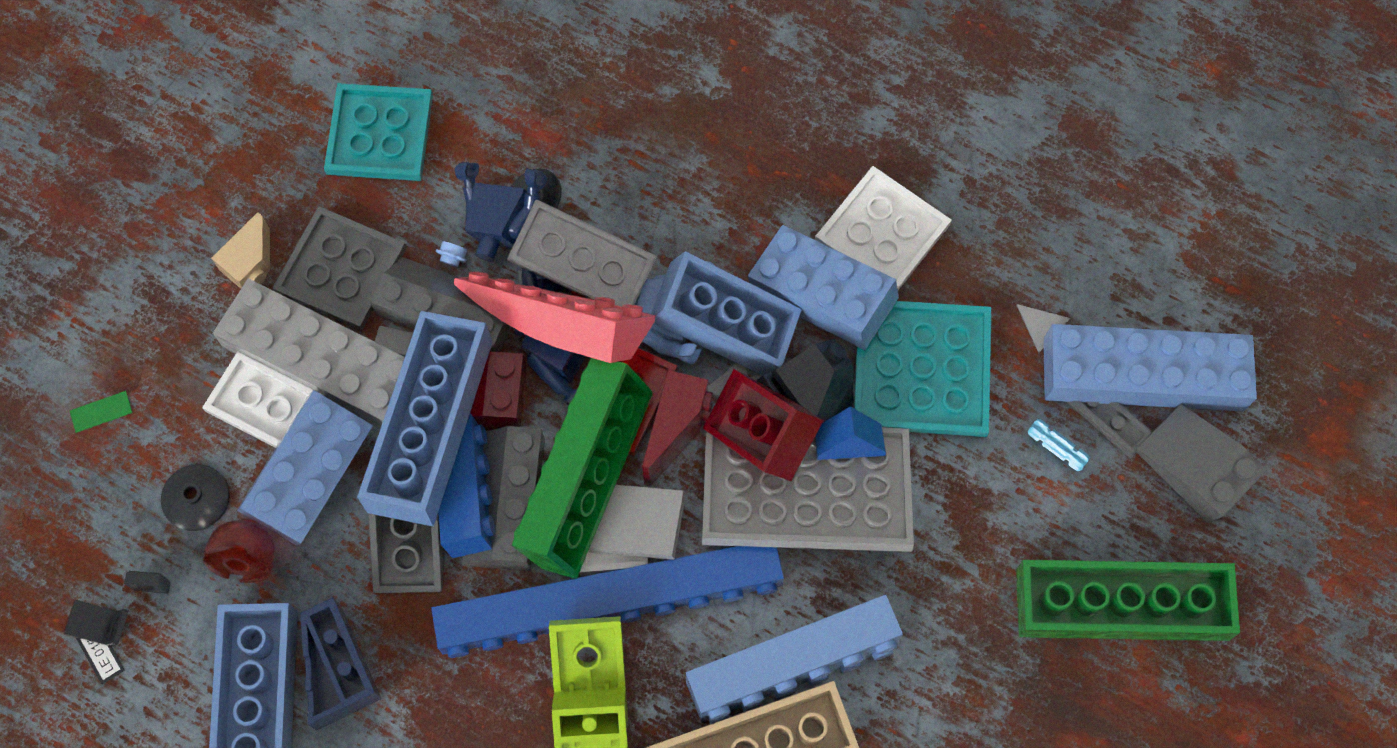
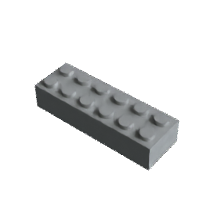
(311, 350)

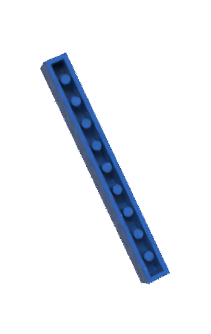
(622, 593)

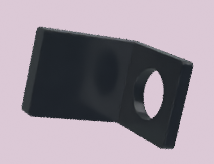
(95, 623)

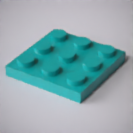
(378, 132)

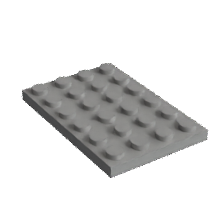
(825, 506)

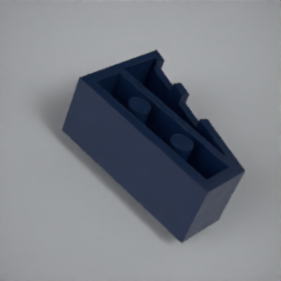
(334, 666)

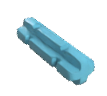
(1058, 445)

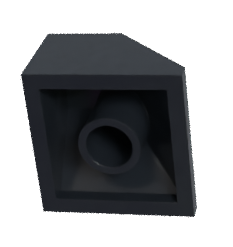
(819, 379)

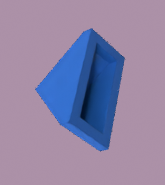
(849, 436)

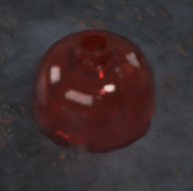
(240, 549)

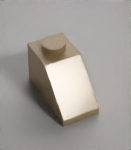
(246, 253)

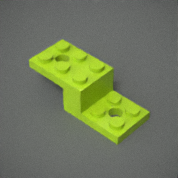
(588, 696)

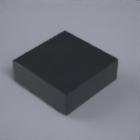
(147, 582)

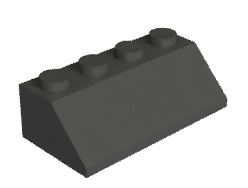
(414, 288)
(515, 469)

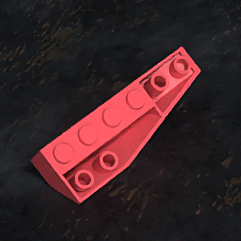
(560, 319)

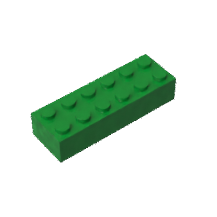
(583, 468)
(1127, 600)

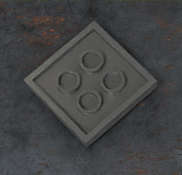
(338, 267)

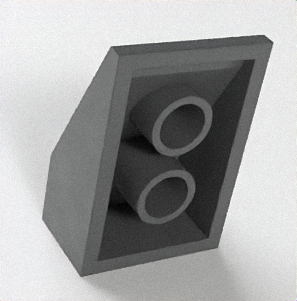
(1200, 463)
(405, 556)

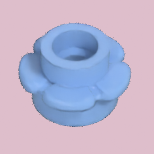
(452, 254)

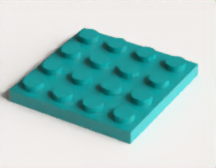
(928, 370)

